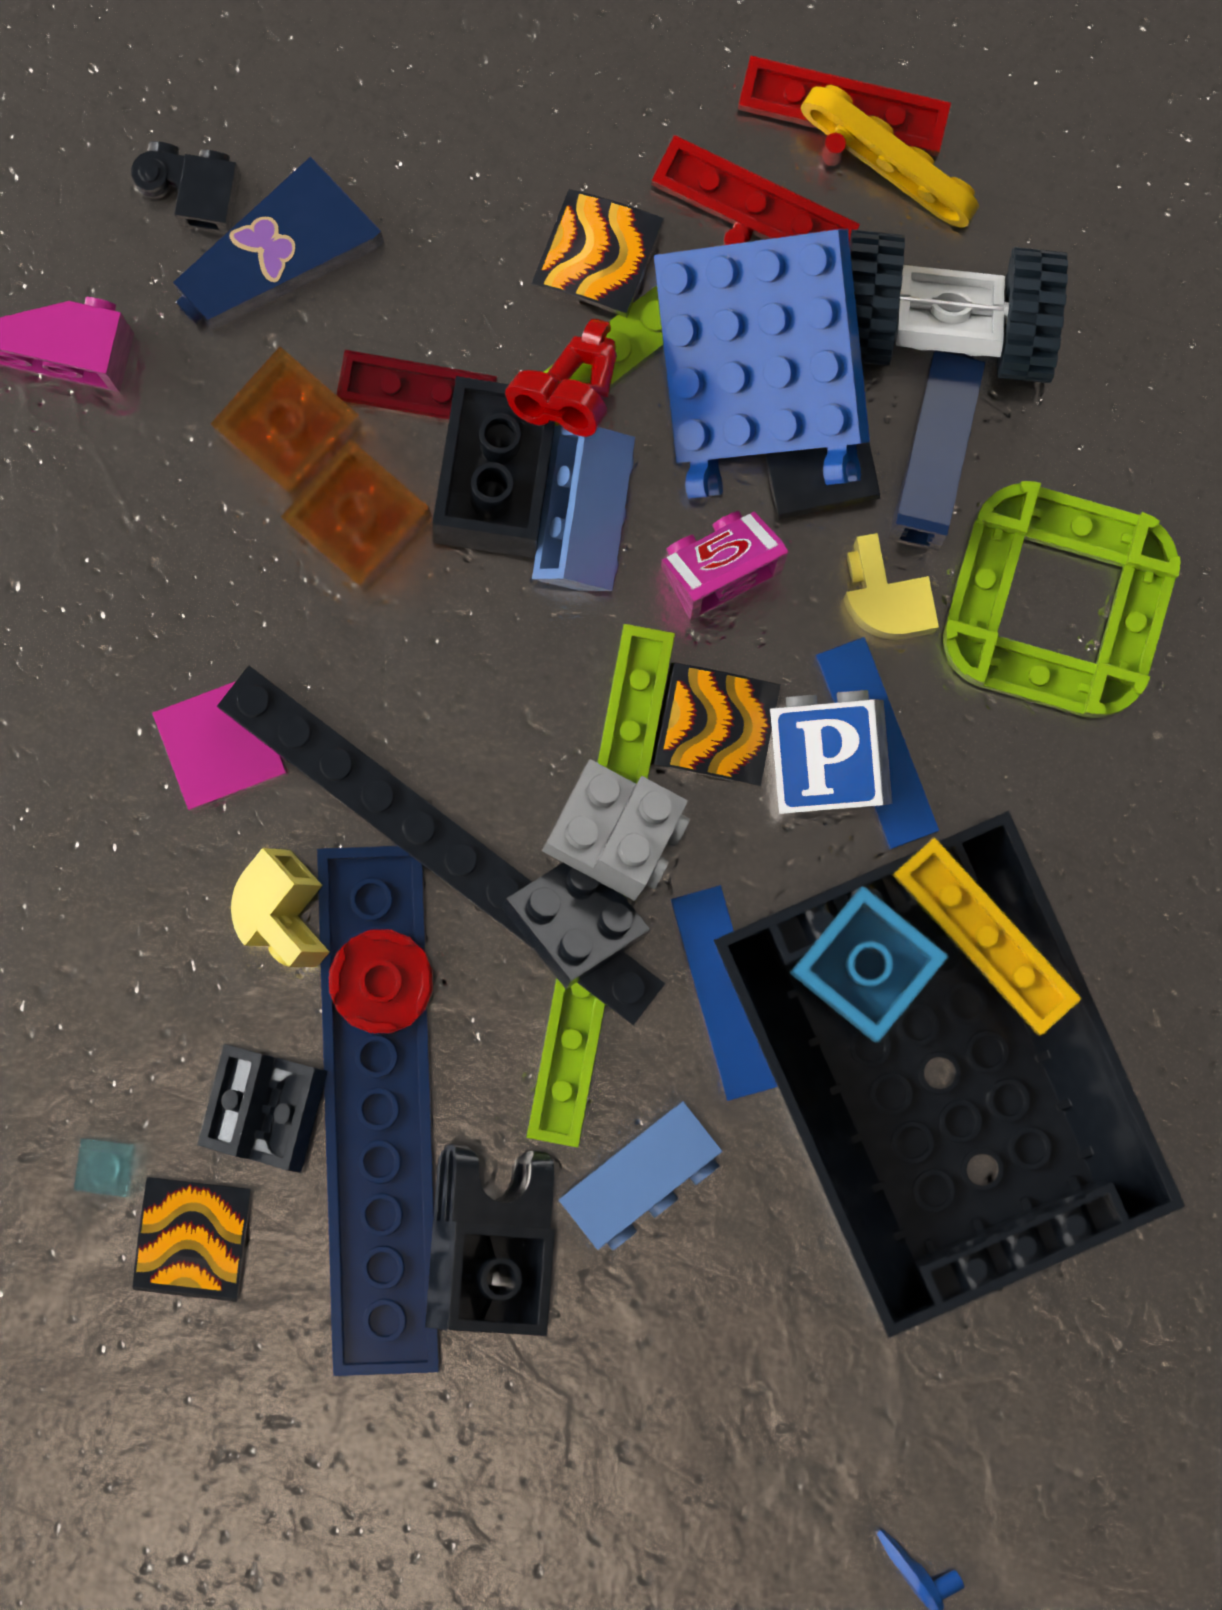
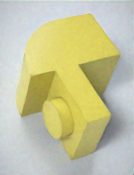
(886, 609)
(268, 906)

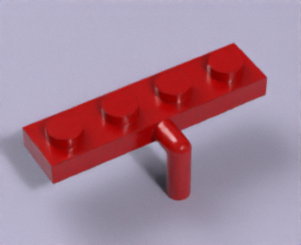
(781, 88)
(741, 196)

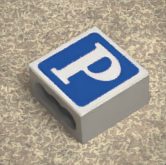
(831, 753)

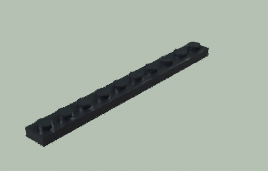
(411, 823)

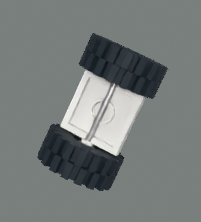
(960, 308)

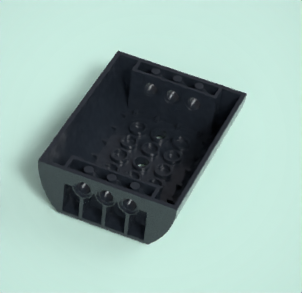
(896, 1151)

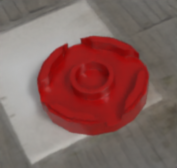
(381, 981)

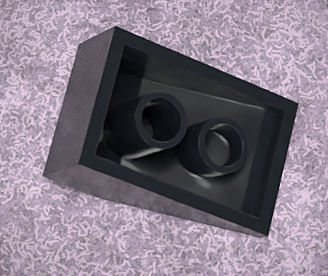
(491, 473)

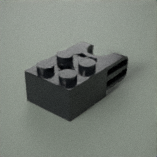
(491, 1236)

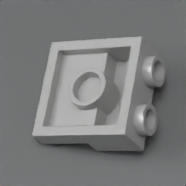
(617, 829)

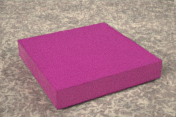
(213, 752)

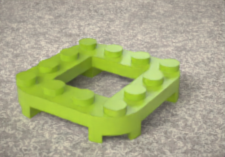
(1083, 529)

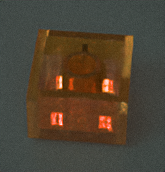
(286, 423)
(356, 516)

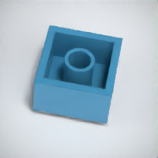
(869, 964)

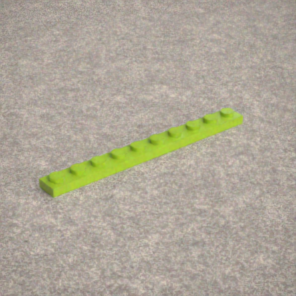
(574, 1012)

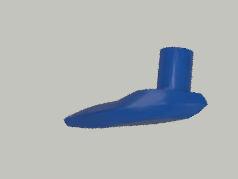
(928, 1591)

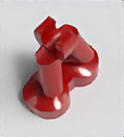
(556, 397)

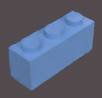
(584, 509)
(642, 1177)

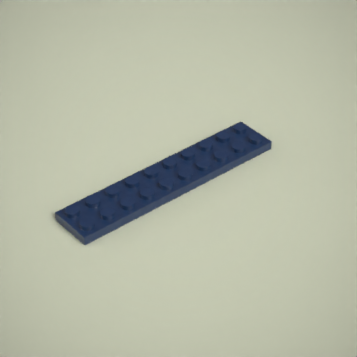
(376, 1133)

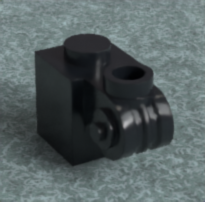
(204, 184)

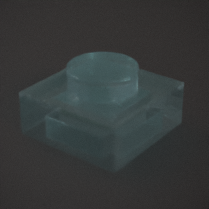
(104, 1167)

